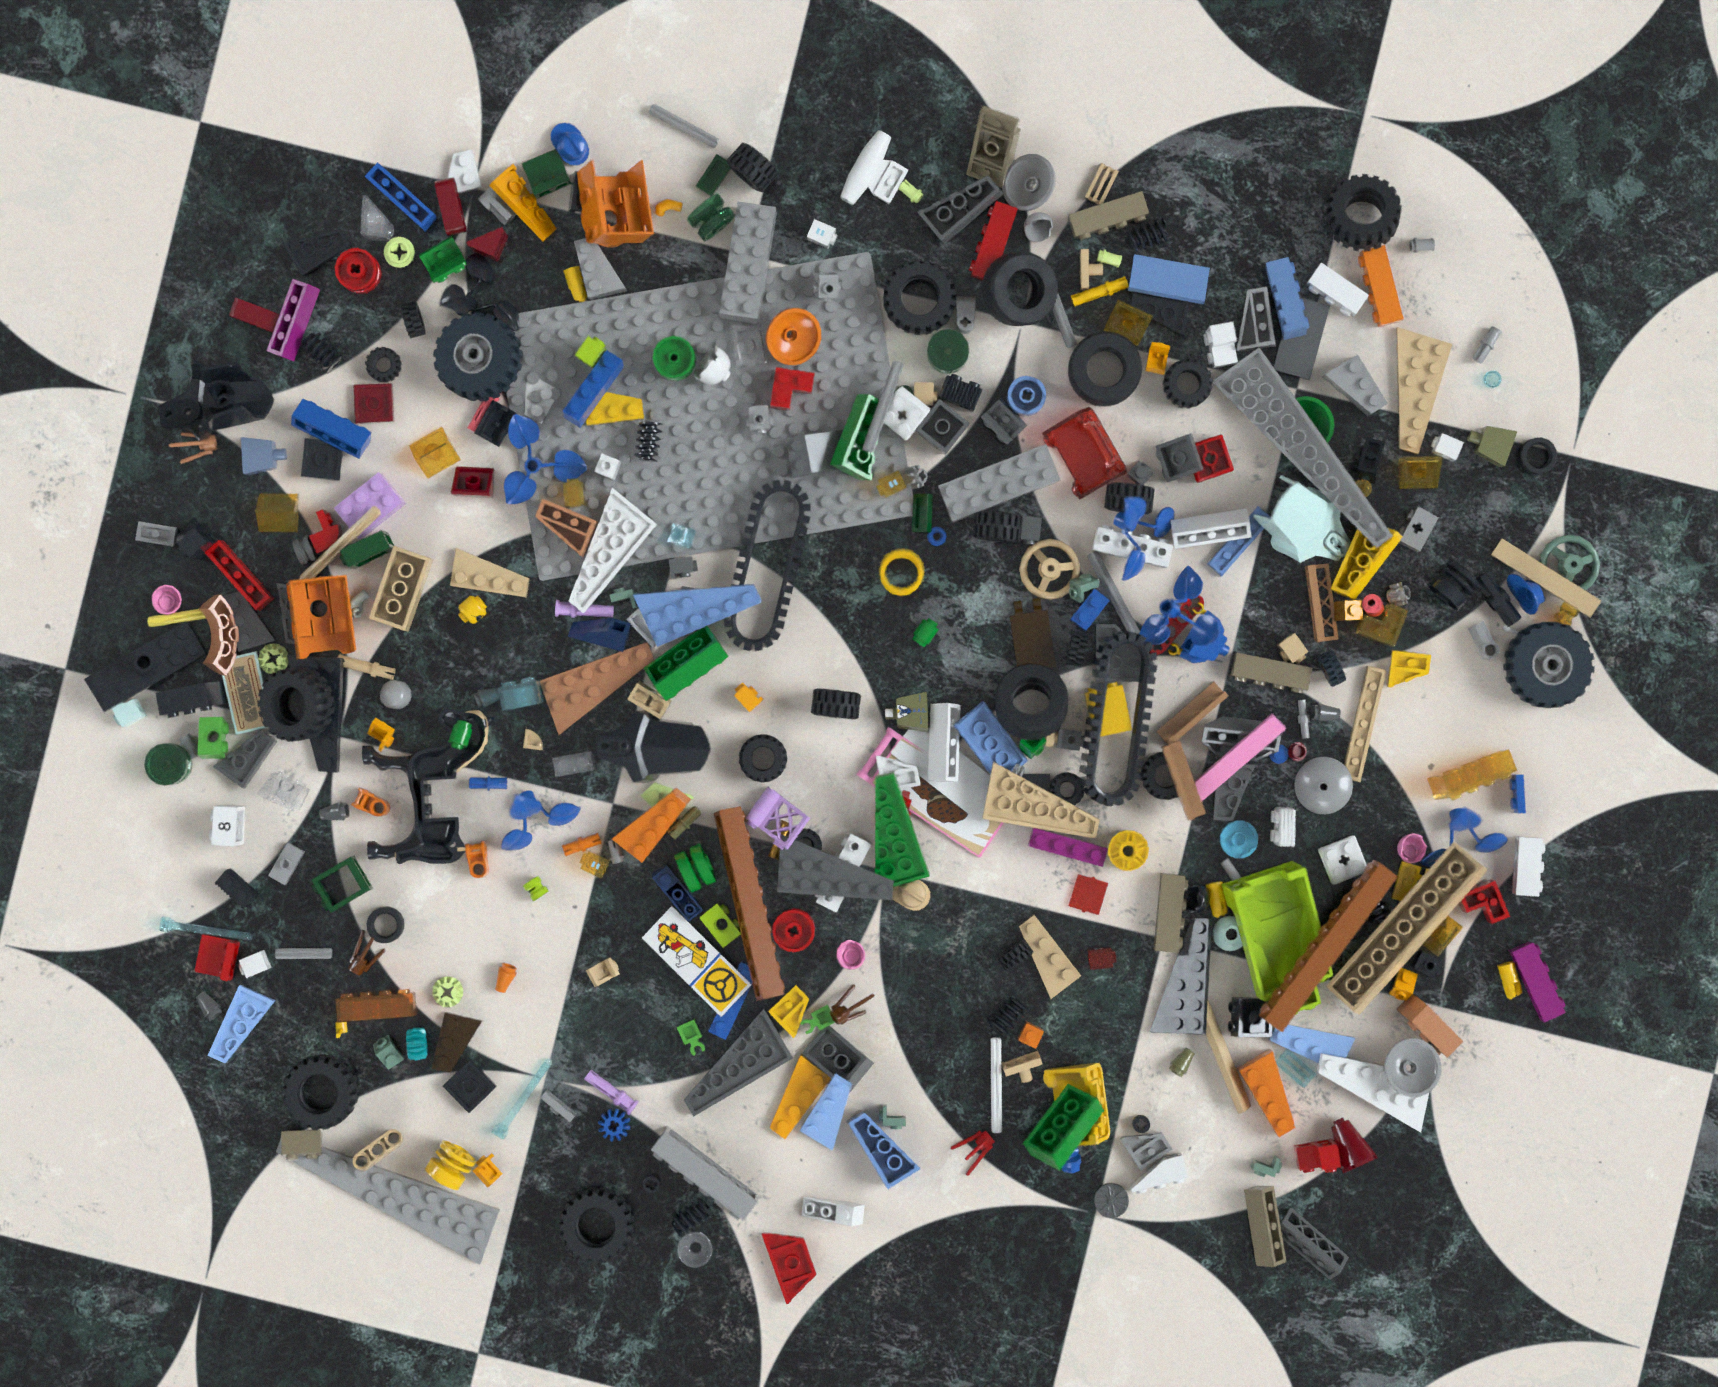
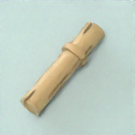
(367, 667)

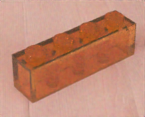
(376, 1006)

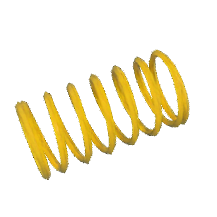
(901, 554)

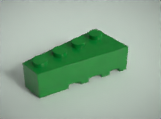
(849, 452)

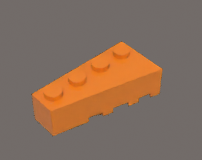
(648, 829)
(1267, 1088)

